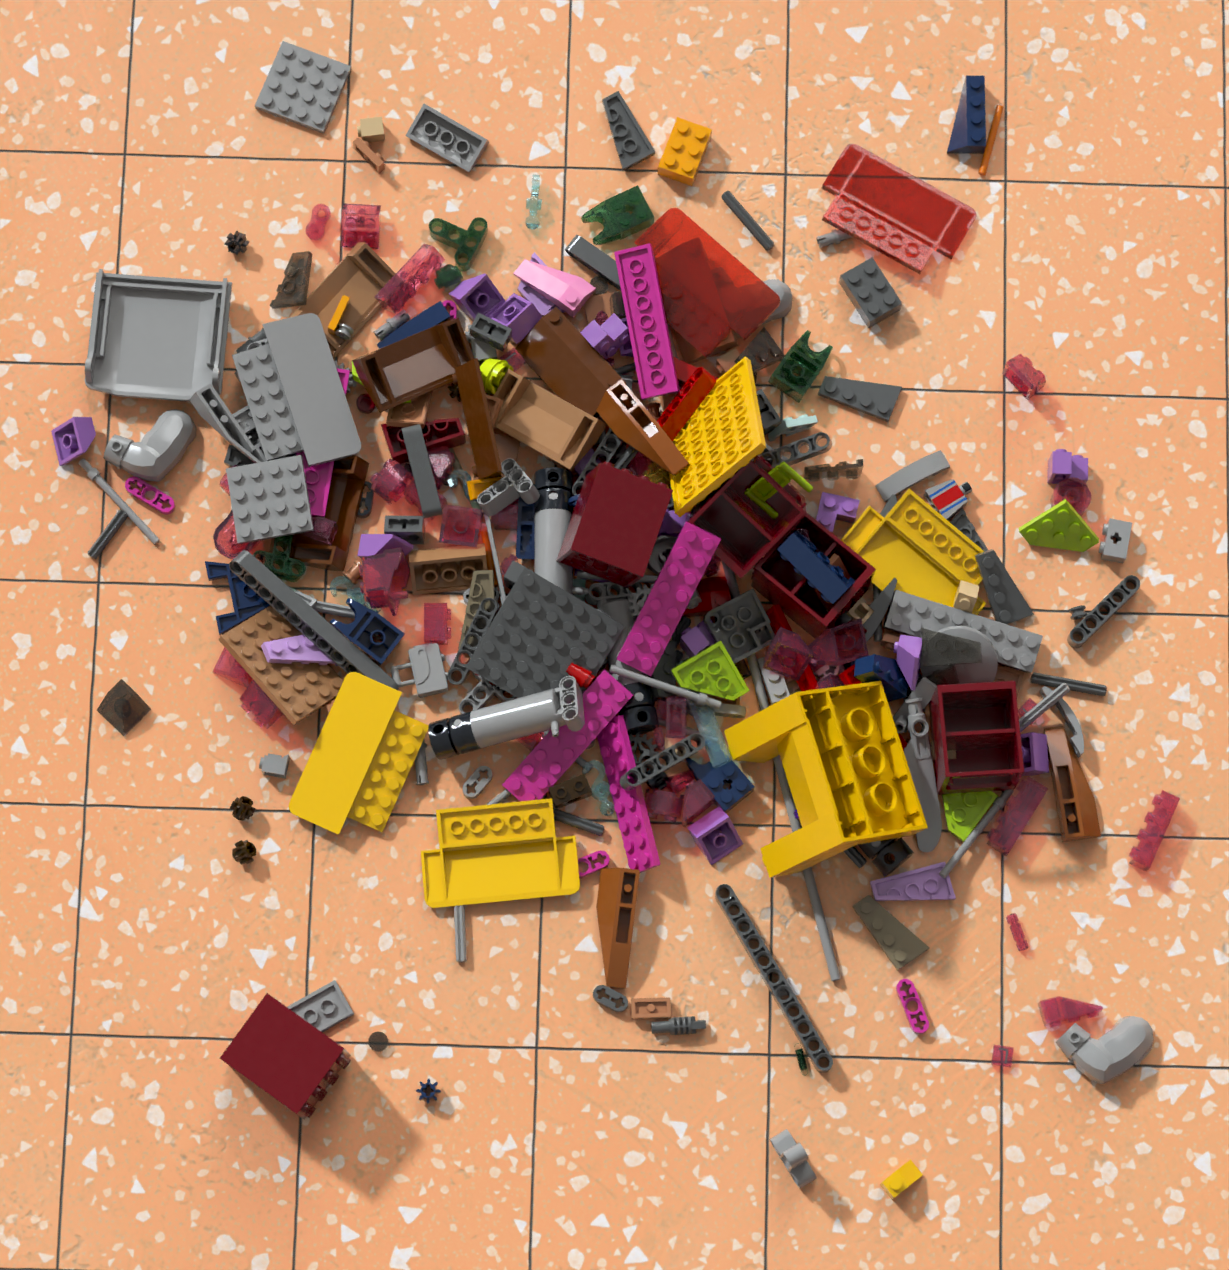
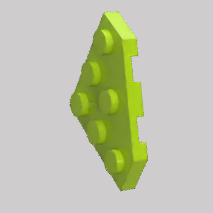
(1060, 529)
(711, 673)
(965, 811)

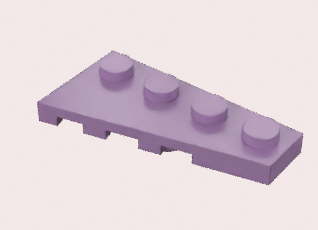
(914, 885)

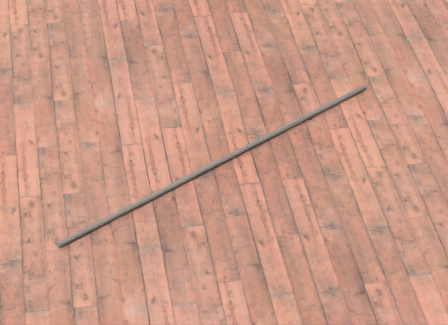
(787, 795)

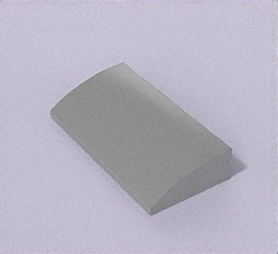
(447, 138)

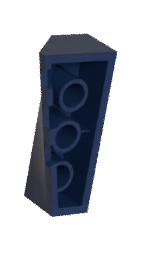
(970, 123)
(815, 567)

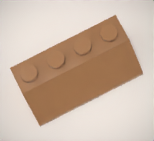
(445, 568)

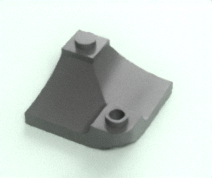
(740, 625)

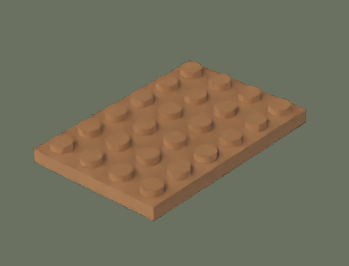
(292, 687)

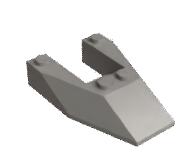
(235, 427)

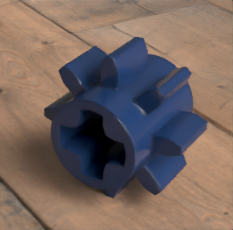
(424, 1087)

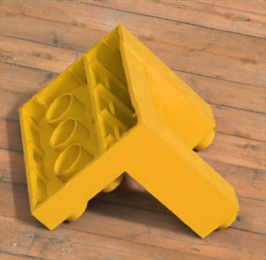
(840, 768)

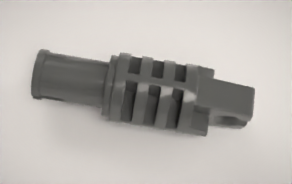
(678, 1026)

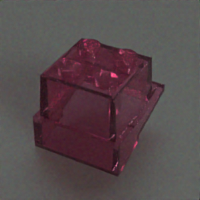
(385, 578)

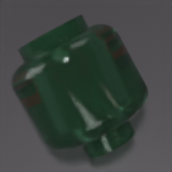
(448, 277)

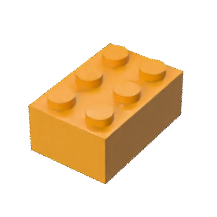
(684, 151)

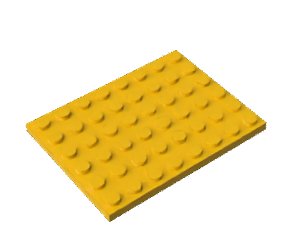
(718, 437)

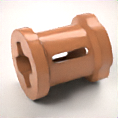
(353, 573)

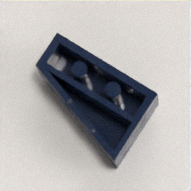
(882, 669)

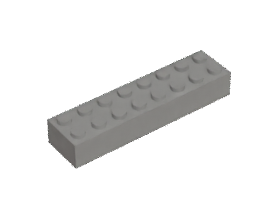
(1013, 645)

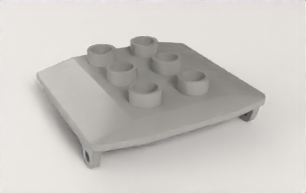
(157, 336)

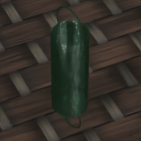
(801, 1059)

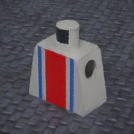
(948, 497)

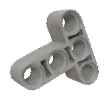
(508, 489)
(490, 691)
(794, 1158)

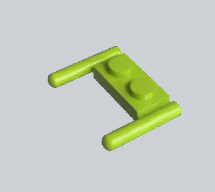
(763, 490)

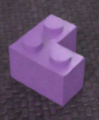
(608, 336)
(1064, 465)
(836, 507)
(696, 639)

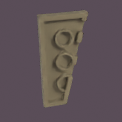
(481, 588)
(892, 936)

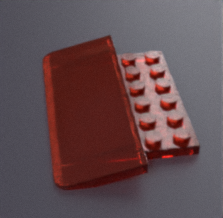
(894, 209)
(704, 285)

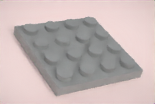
(303, 87)
(269, 499)

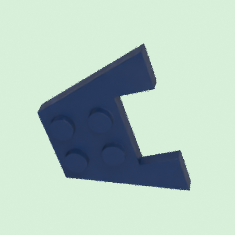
(244, 599)

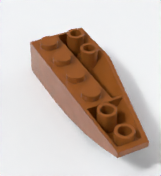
(638, 428)
(1072, 792)
(616, 919)

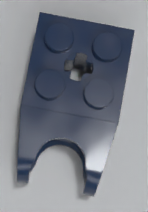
(369, 624)
(715, 780)

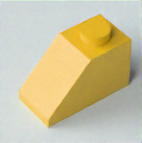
(901, 1179)

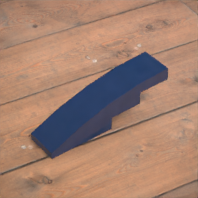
(430, 317)
(525, 531)

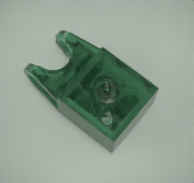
(615, 218)
(802, 361)

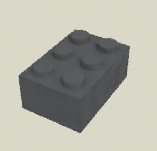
(870, 292)

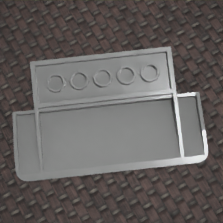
(297, 393)

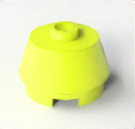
(493, 373)

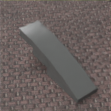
(880, 607)

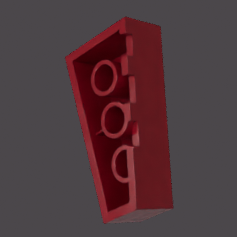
(435, 433)

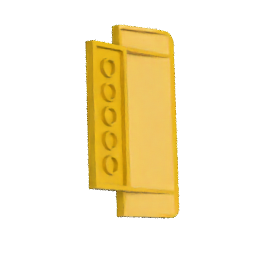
(917, 550)
(358, 758)
(499, 855)

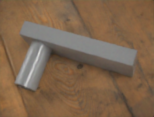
(924, 689)

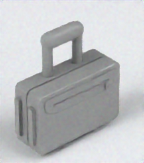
(426, 668)

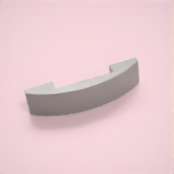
(912, 475)
(1077, 740)

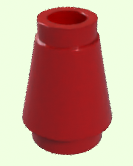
(583, 676)

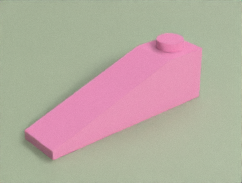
(559, 287)

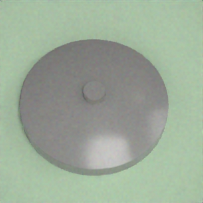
(971, 672)

